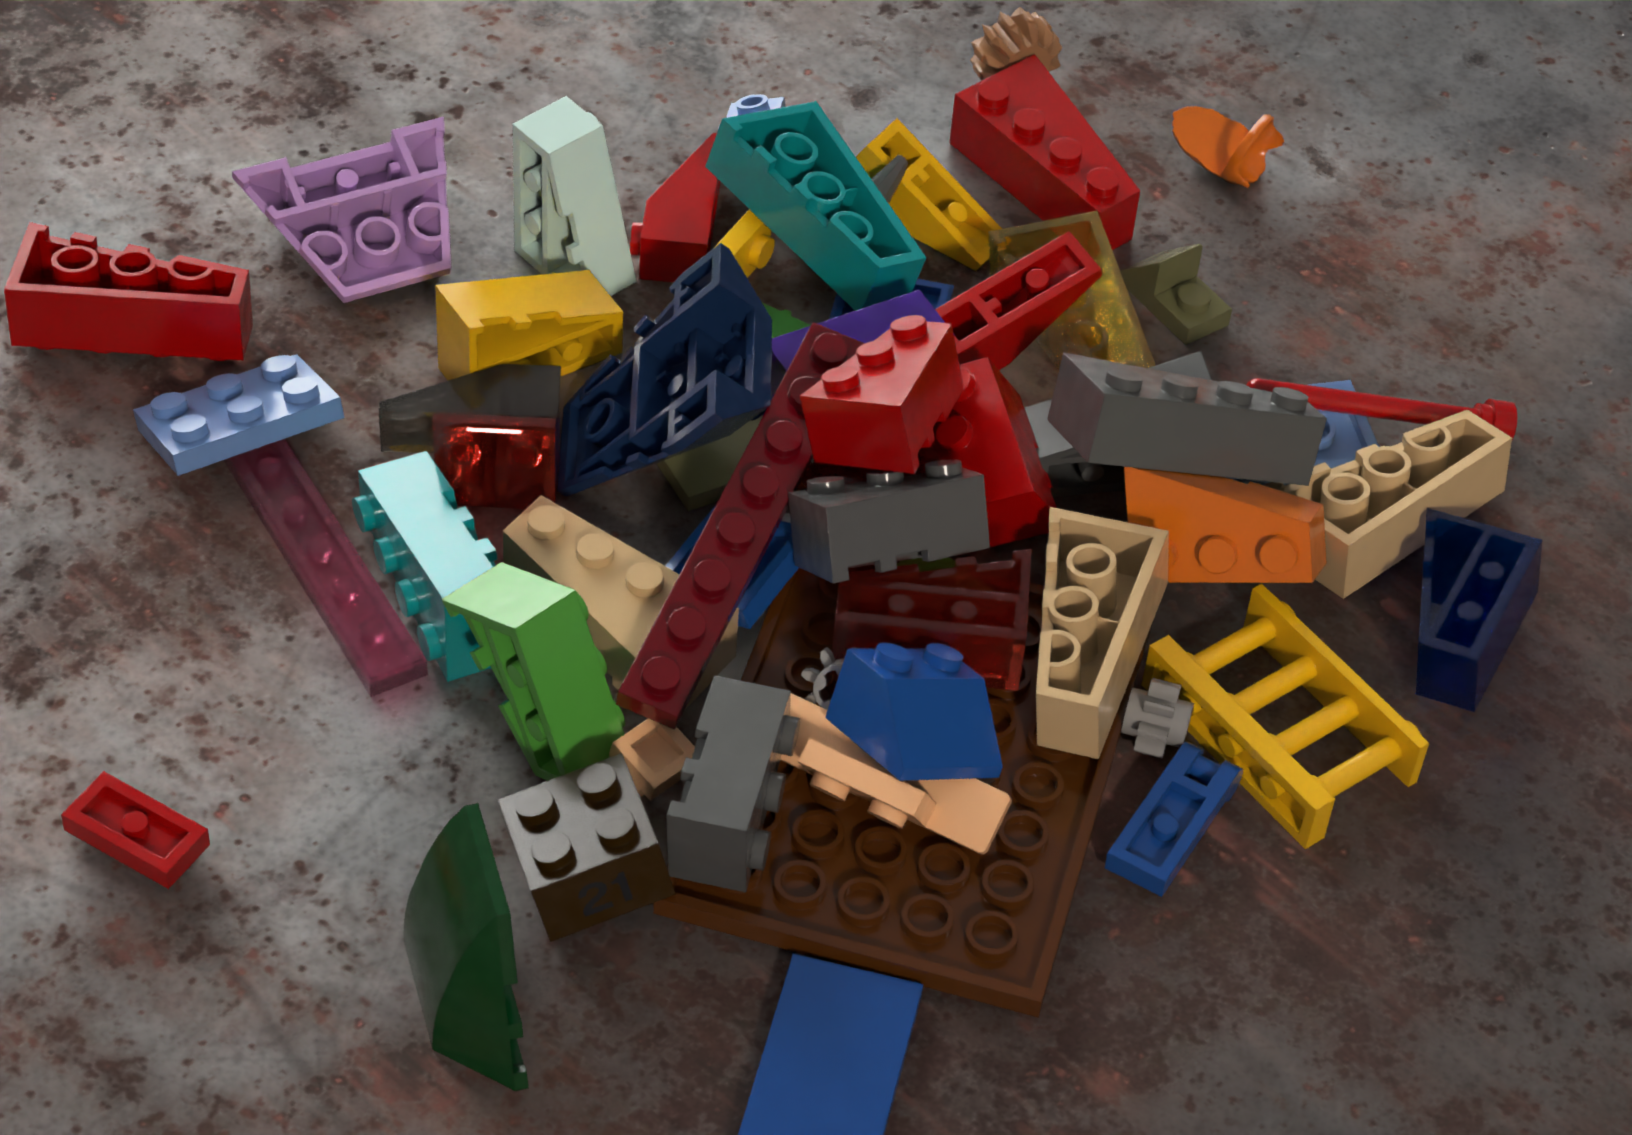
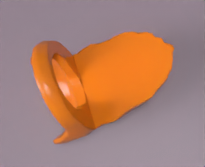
(1224, 144)

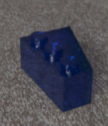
(1472, 604)

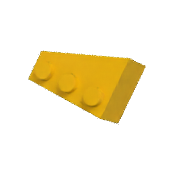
(526, 321)

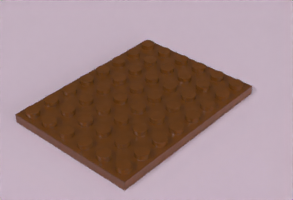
(906, 896)

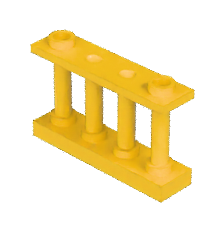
(1270, 773)

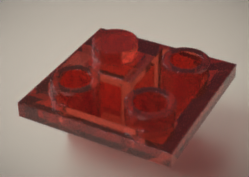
(498, 457)

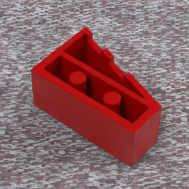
(885, 398)
(996, 439)

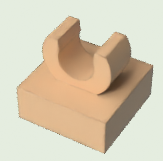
(653, 756)

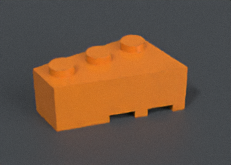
(1228, 528)

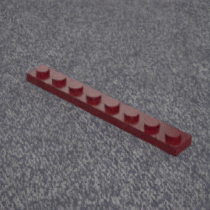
(731, 541)

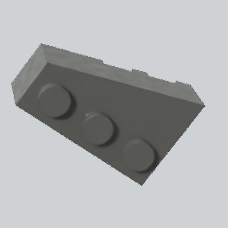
(888, 519)

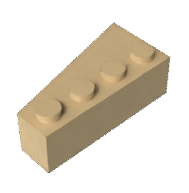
(1382, 497)

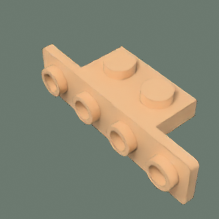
(954, 808)

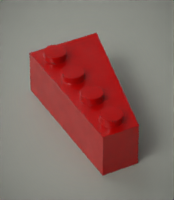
(1043, 149)

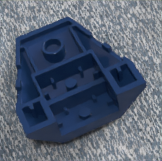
(679, 385)

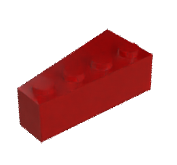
(124, 300)

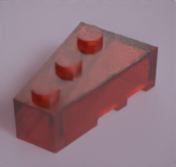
(965, 607)

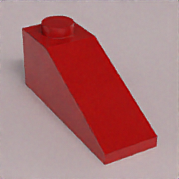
(678, 220)
(1019, 302)

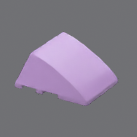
(363, 215)

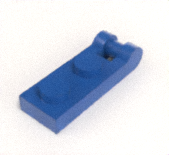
(1172, 819)

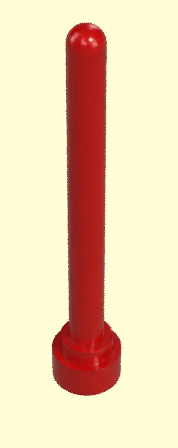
(1496, 412)

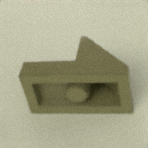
(1176, 295)

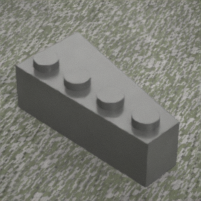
(1184, 422)

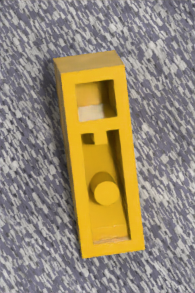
(931, 199)

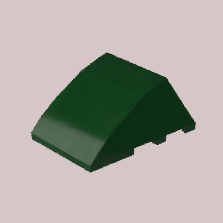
(465, 953)

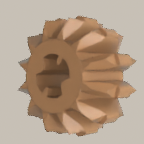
(1014, 40)

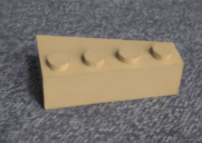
(614, 580)
(1095, 618)

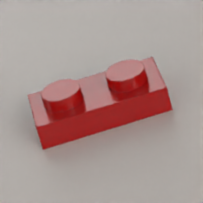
(135, 829)

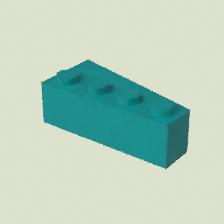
(817, 200)

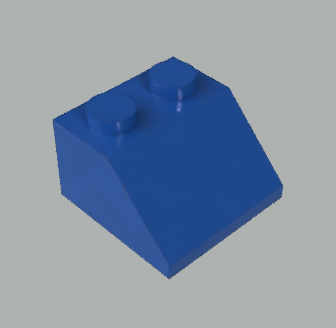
(917, 712)

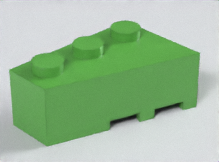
(546, 665)

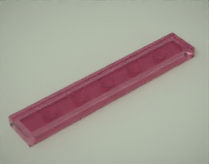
(328, 568)

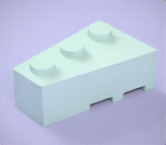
(568, 197)

